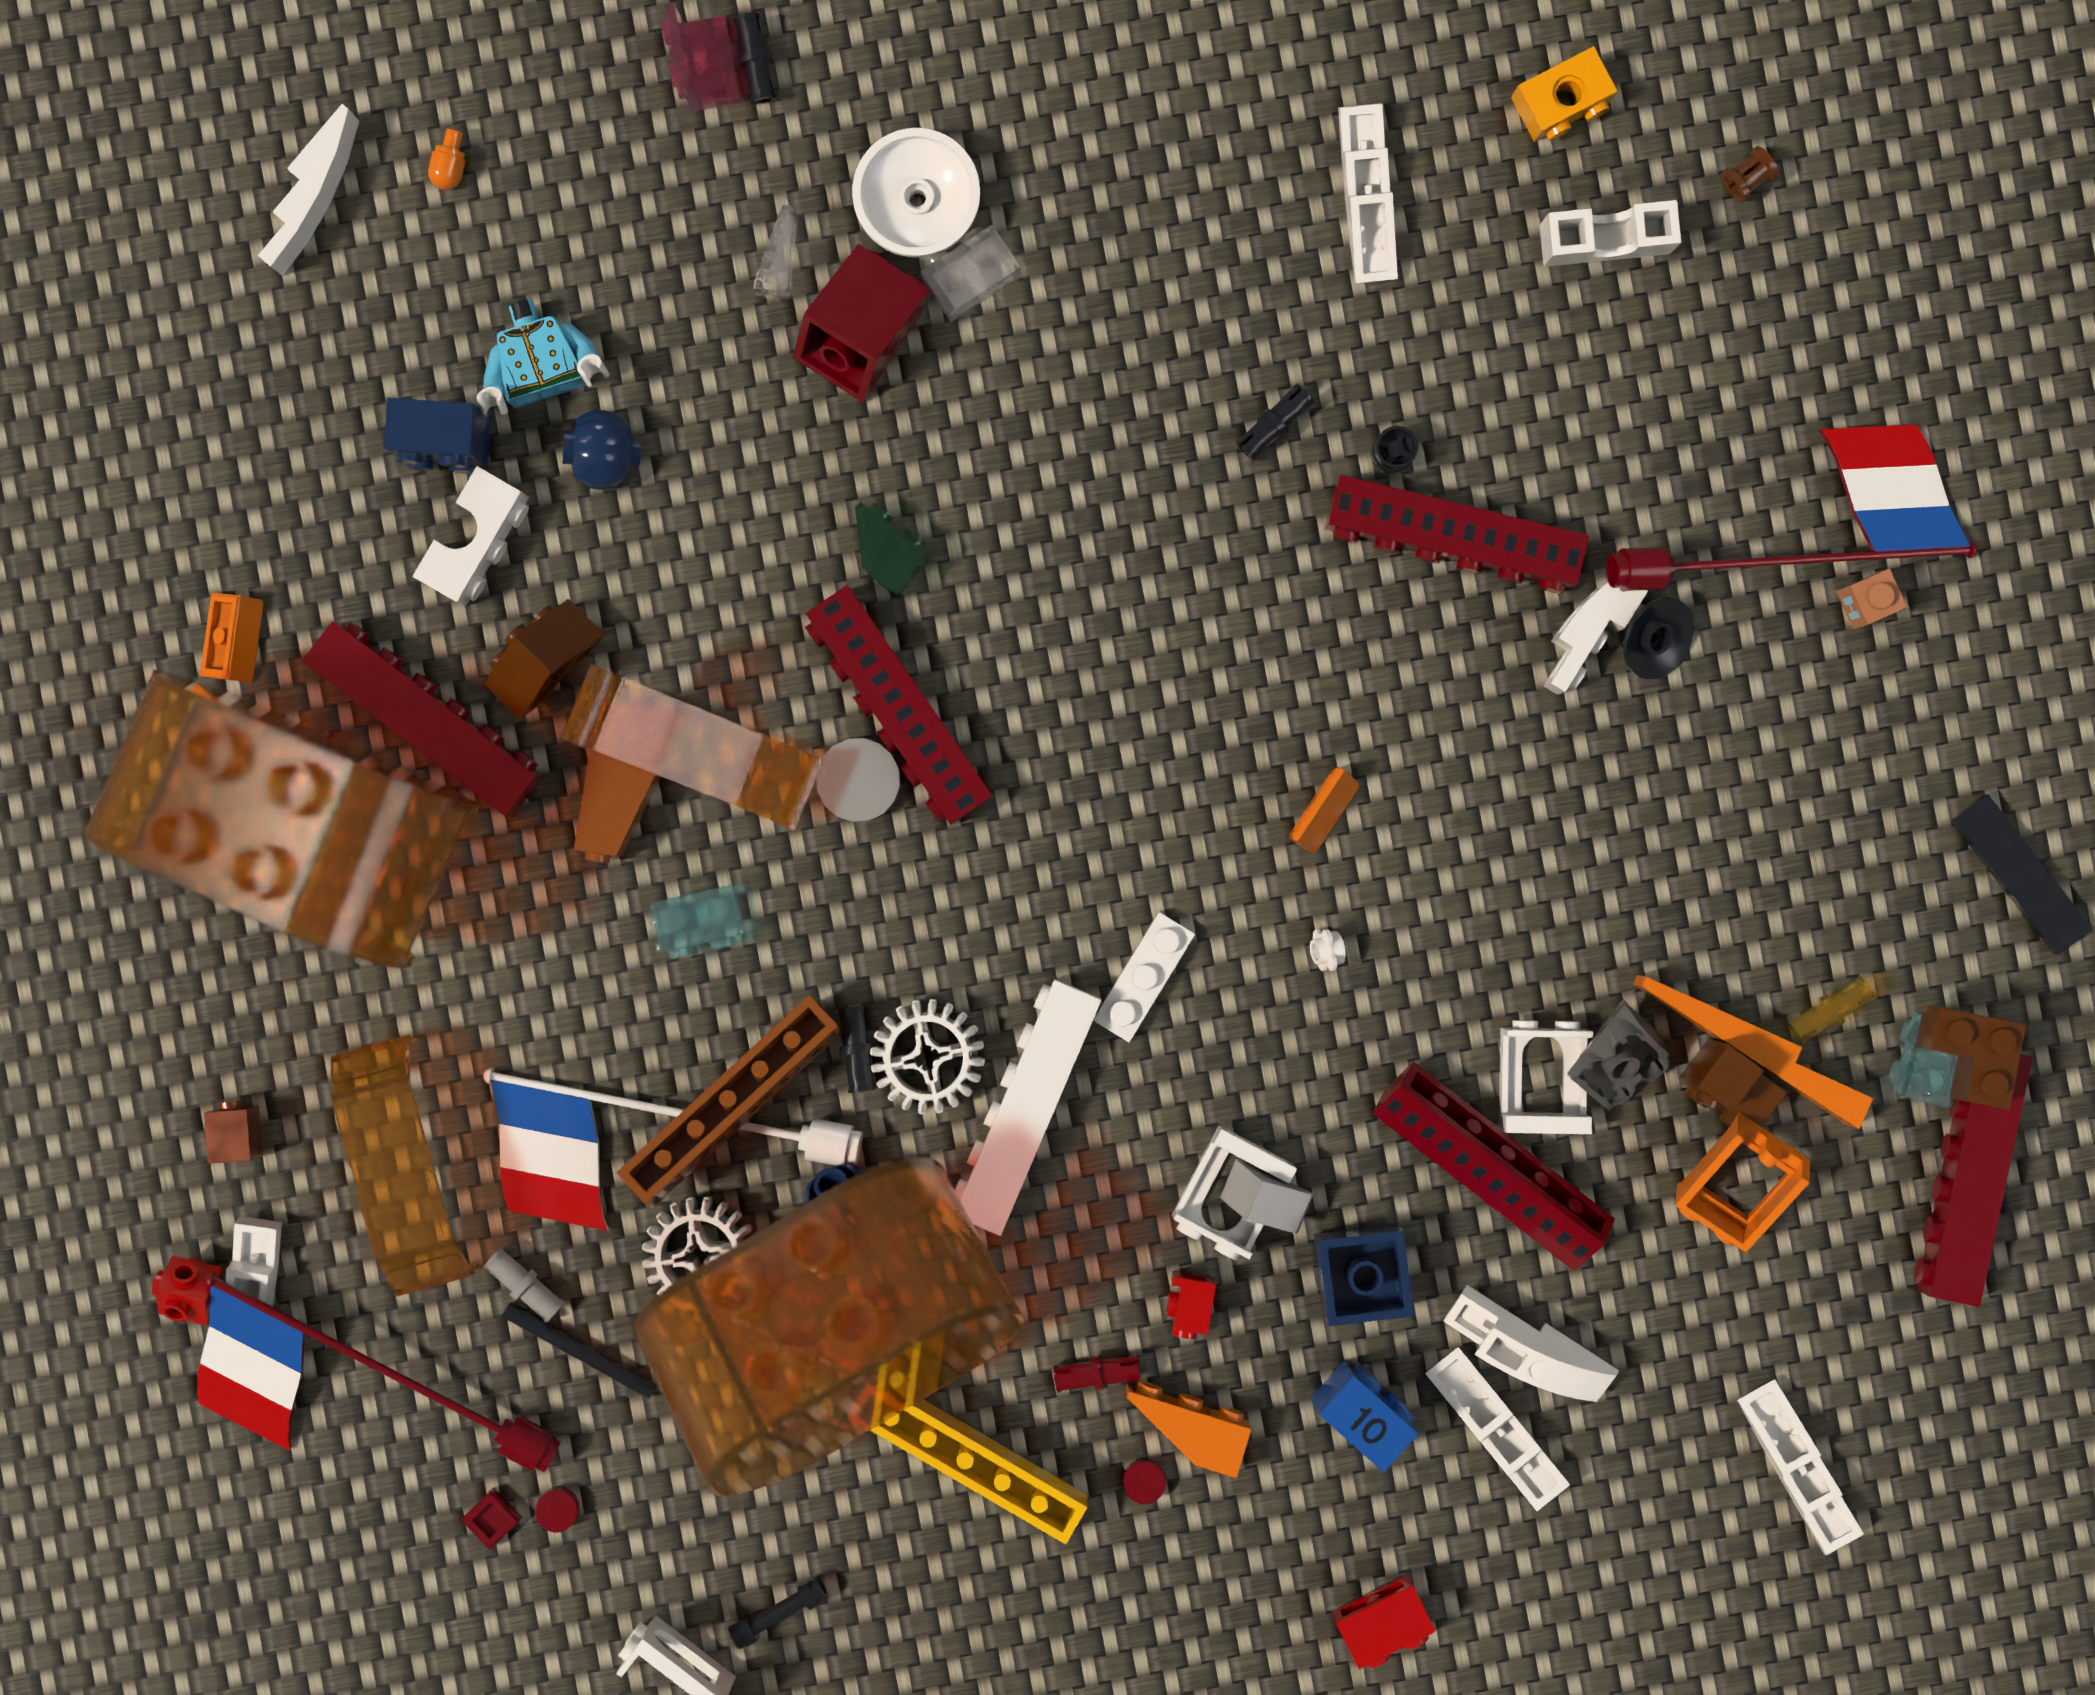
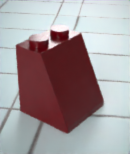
(859, 322)

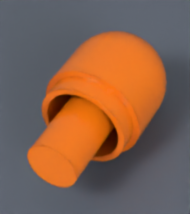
(447, 162)

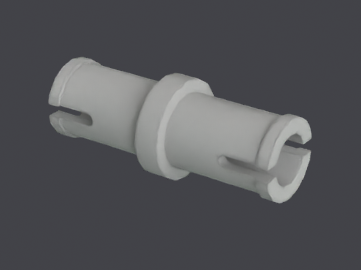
(523, 1284)

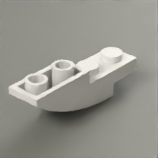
(1585, 632)
(1534, 1356)

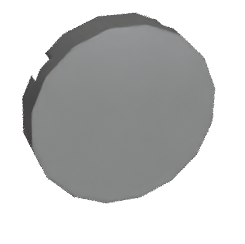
(858, 780)

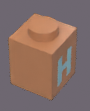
(1871, 599)

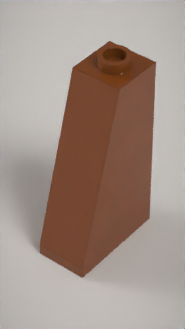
(611, 806)

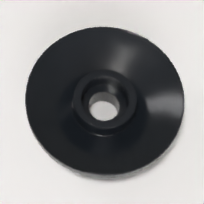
(1658, 638)

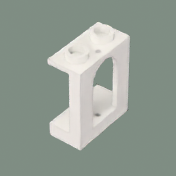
(1512, 1043)
(1188, 1211)
(646, 1645)

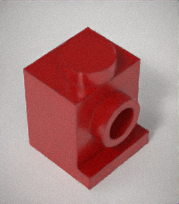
(1190, 1304)

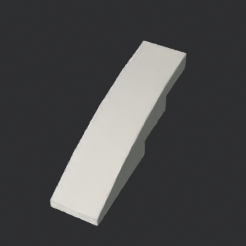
(319, 174)
(1368, 193)
(255, 1257)
(1497, 1429)
(1800, 1467)

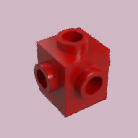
(182, 1290)

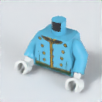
(536, 361)

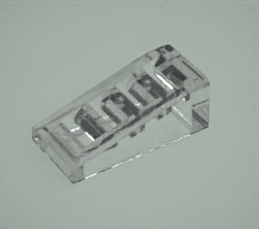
(777, 266)

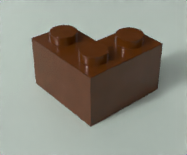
(541, 656)
(1985, 1050)
(1730, 1083)

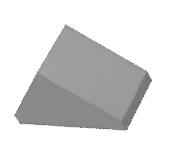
(1265, 1198)

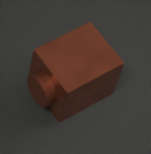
(233, 1132)

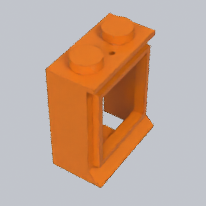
(1724, 1219)

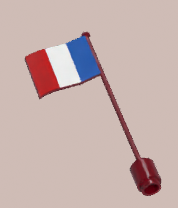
(1890, 491)
(257, 1363)

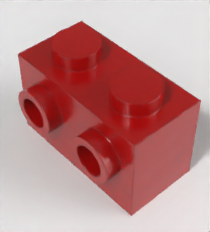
(1383, 1623)

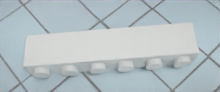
(1027, 1105)

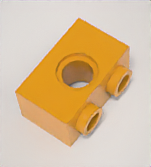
(1582, 77)

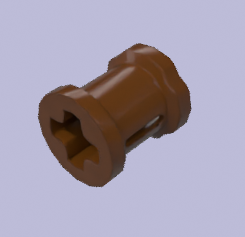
(1750, 174)

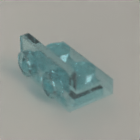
(697, 919)
(1922, 1072)

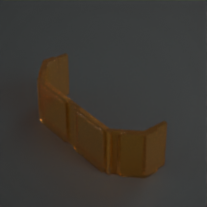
(691, 747)
(394, 1168)

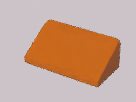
(231, 637)
(1324, 810)

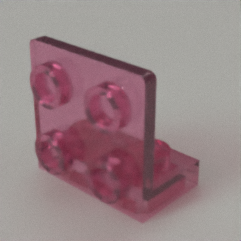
(703, 60)

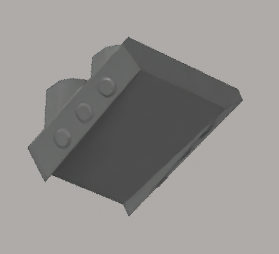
(1620, 1057)

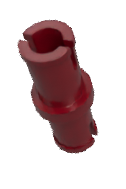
(1097, 1373)

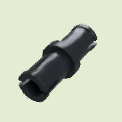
(754, 58)
(1275, 422)
(856, 1049)

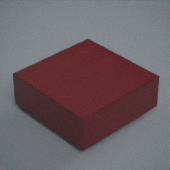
(491, 1518)

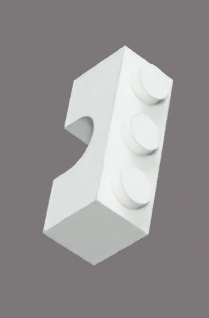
(1586, 238)
(461, 571)

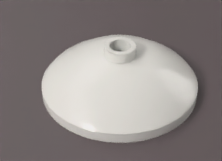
(913, 164)

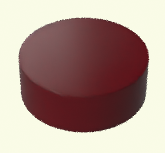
(1144, 1481)
(557, 1509)

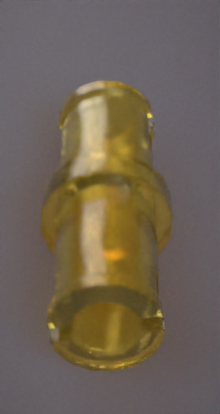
(1831, 1010)

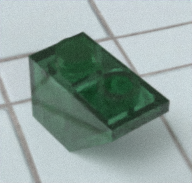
(886, 553)

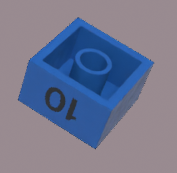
(1364, 1416)

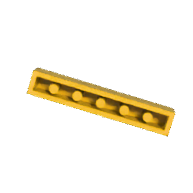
(987, 1468)

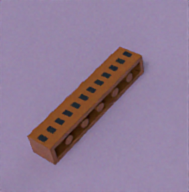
(729, 1102)

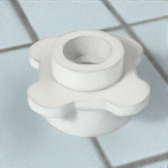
(1327, 949)

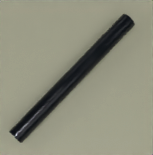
(579, 1350)

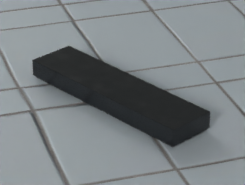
(2021, 874)

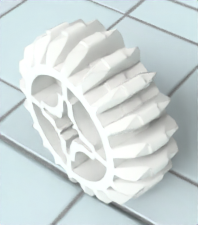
(892, 1064)
(697, 1232)

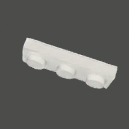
(1143, 977)

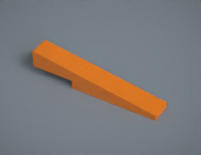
(1765, 1050)

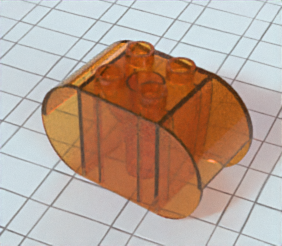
(278, 820)
(825, 1325)

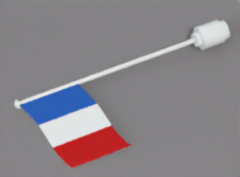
(555, 1149)

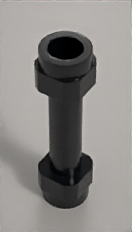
(747, 1629)

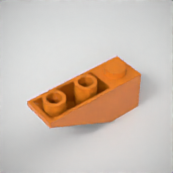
(1203, 1435)

